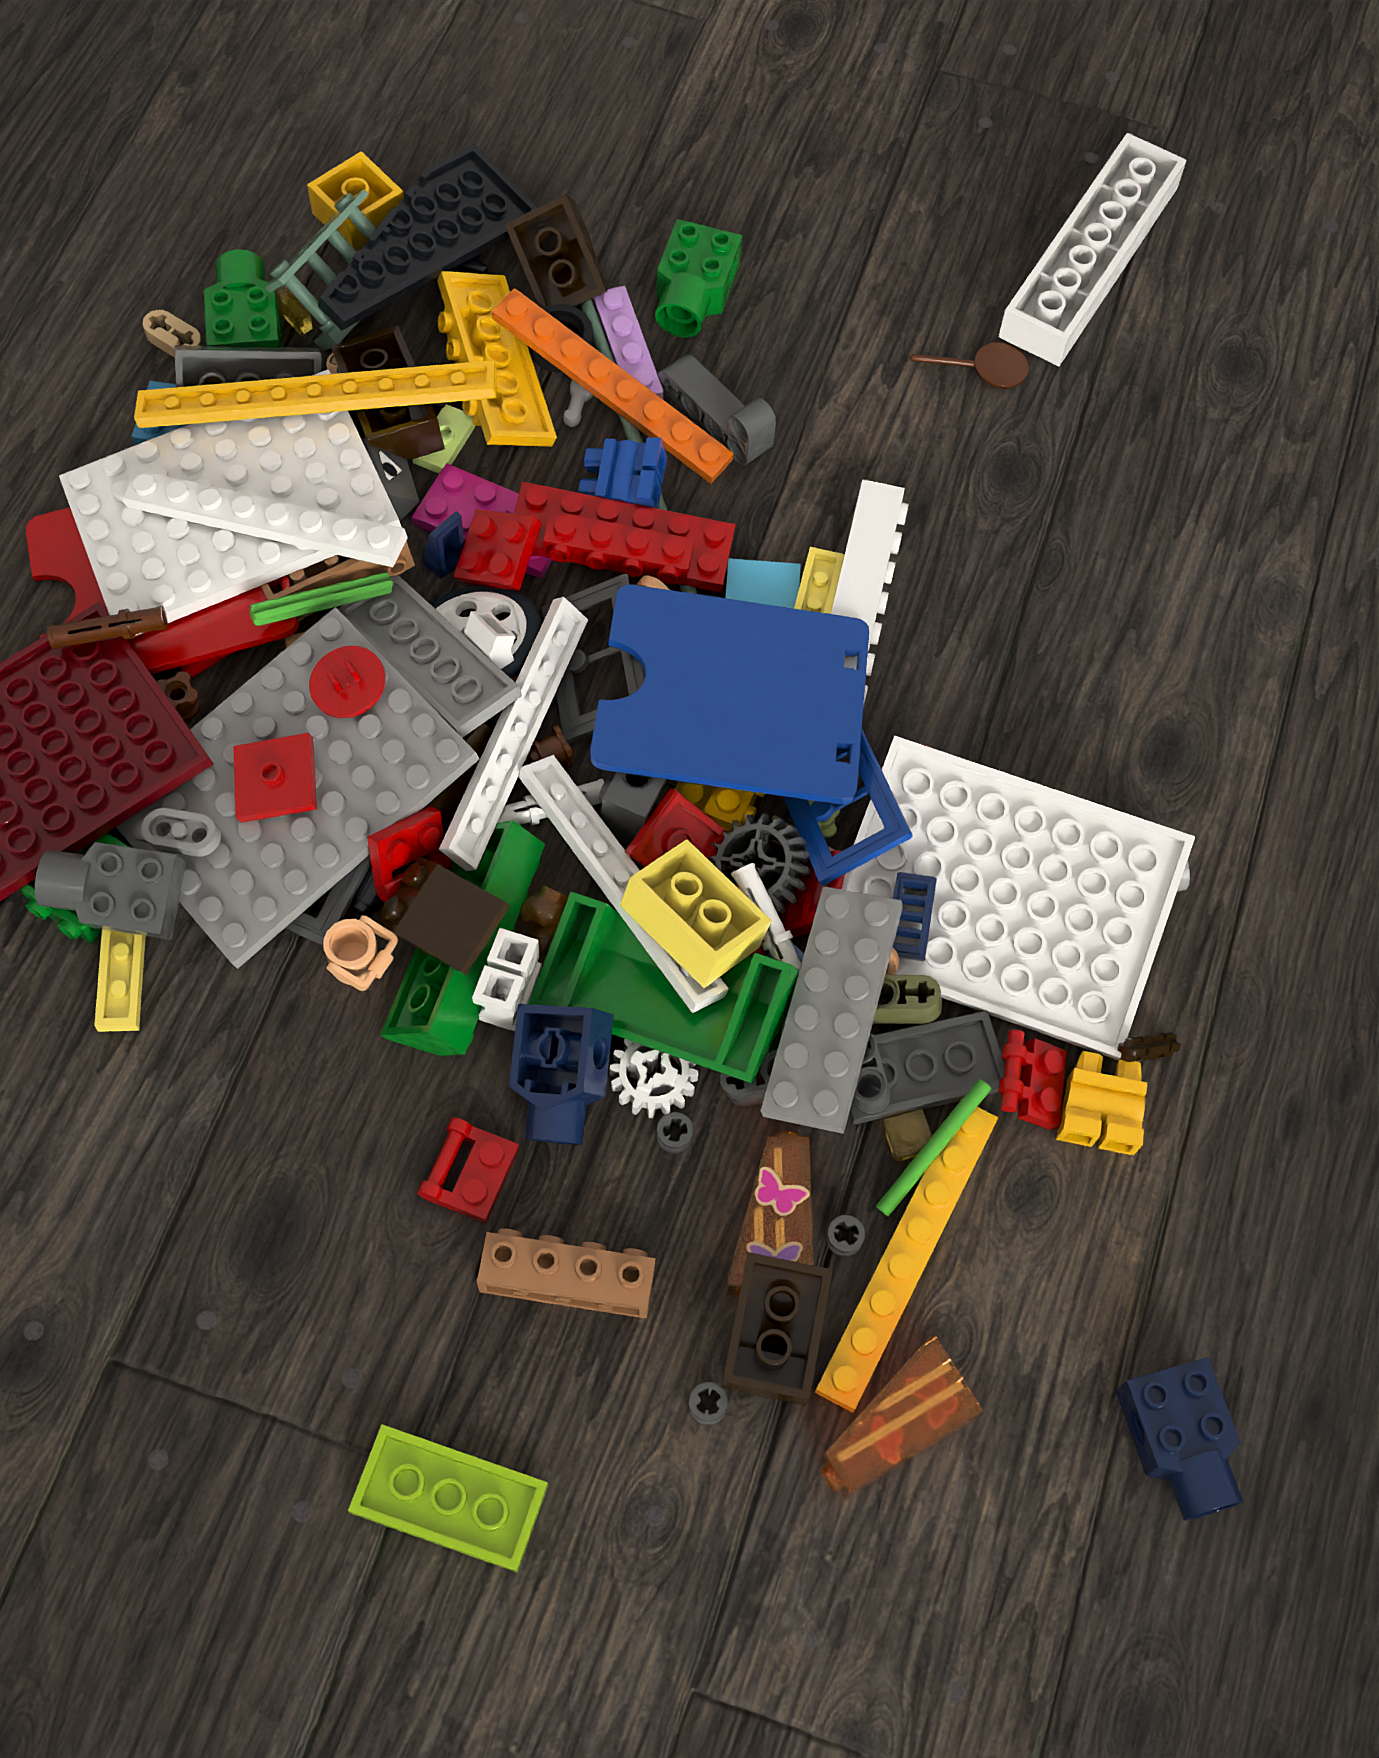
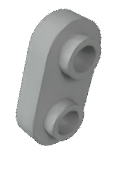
(184, 832)

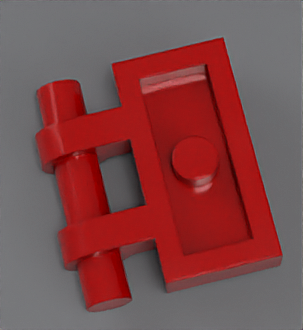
(1041, 1080)

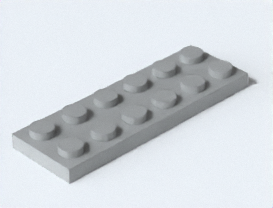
(433, 656)
(832, 1010)

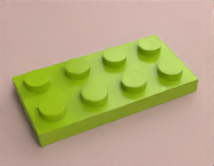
(448, 1498)

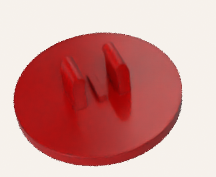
(347, 681)

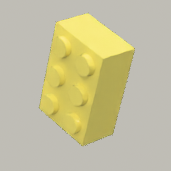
(695, 913)

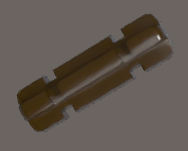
(1148, 1047)

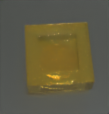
(294, 311)
(907, 1134)

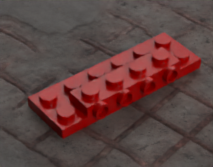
(627, 537)

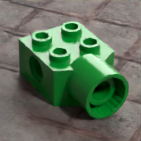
(695, 276)
(239, 306)

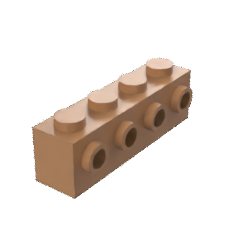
(336, 570)
(566, 1273)

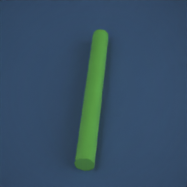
(933, 1147)

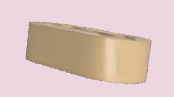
(176, 331)

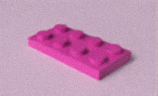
(465, 493)

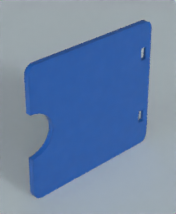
(736, 695)

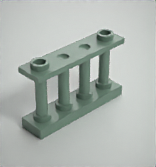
(284, 272)

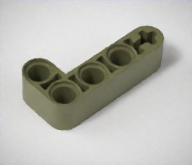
(912, 1012)

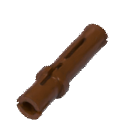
(68, 633)

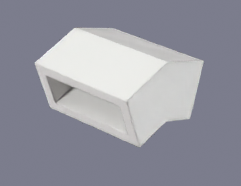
(490, 637)

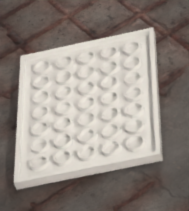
(188, 565)
(1037, 899)

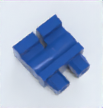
(626, 471)

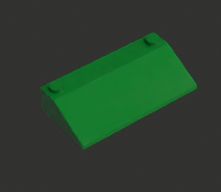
(605, 967)

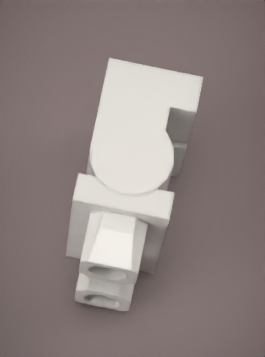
(512, 980)

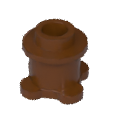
(181, 695)
(552, 745)

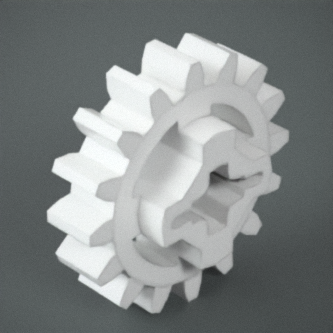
(667, 1081)

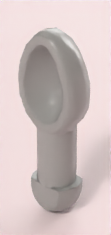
(579, 395)

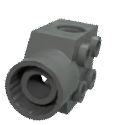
(630, 802)
(114, 888)

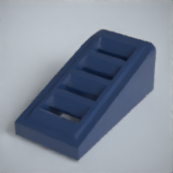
(444, 546)
(919, 883)

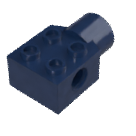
(560, 1068)
(1184, 1435)

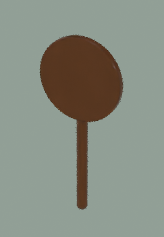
(995, 364)

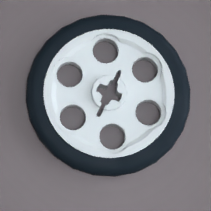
(522, 622)

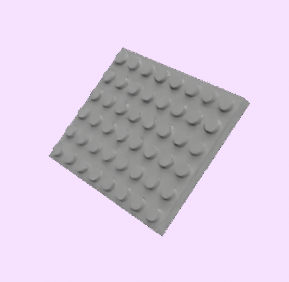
(366, 778)

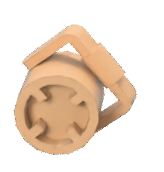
(354, 951)

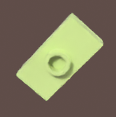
(455, 431)

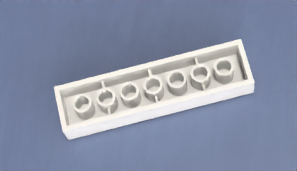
(1091, 249)

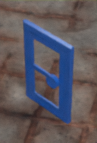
(807, 817)

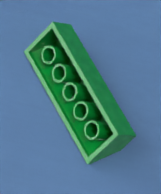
(436, 1001)

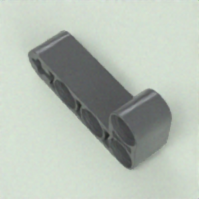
(740, 428)
(871, 1072)

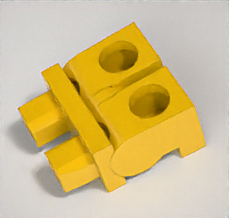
(1104, 1106)

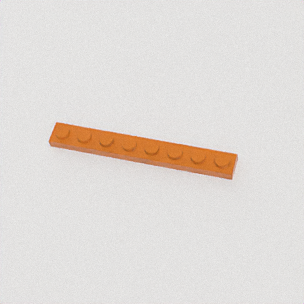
(612, 385)

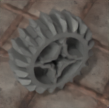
(759, 837)

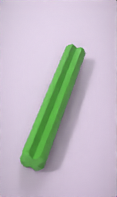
(320, 598)

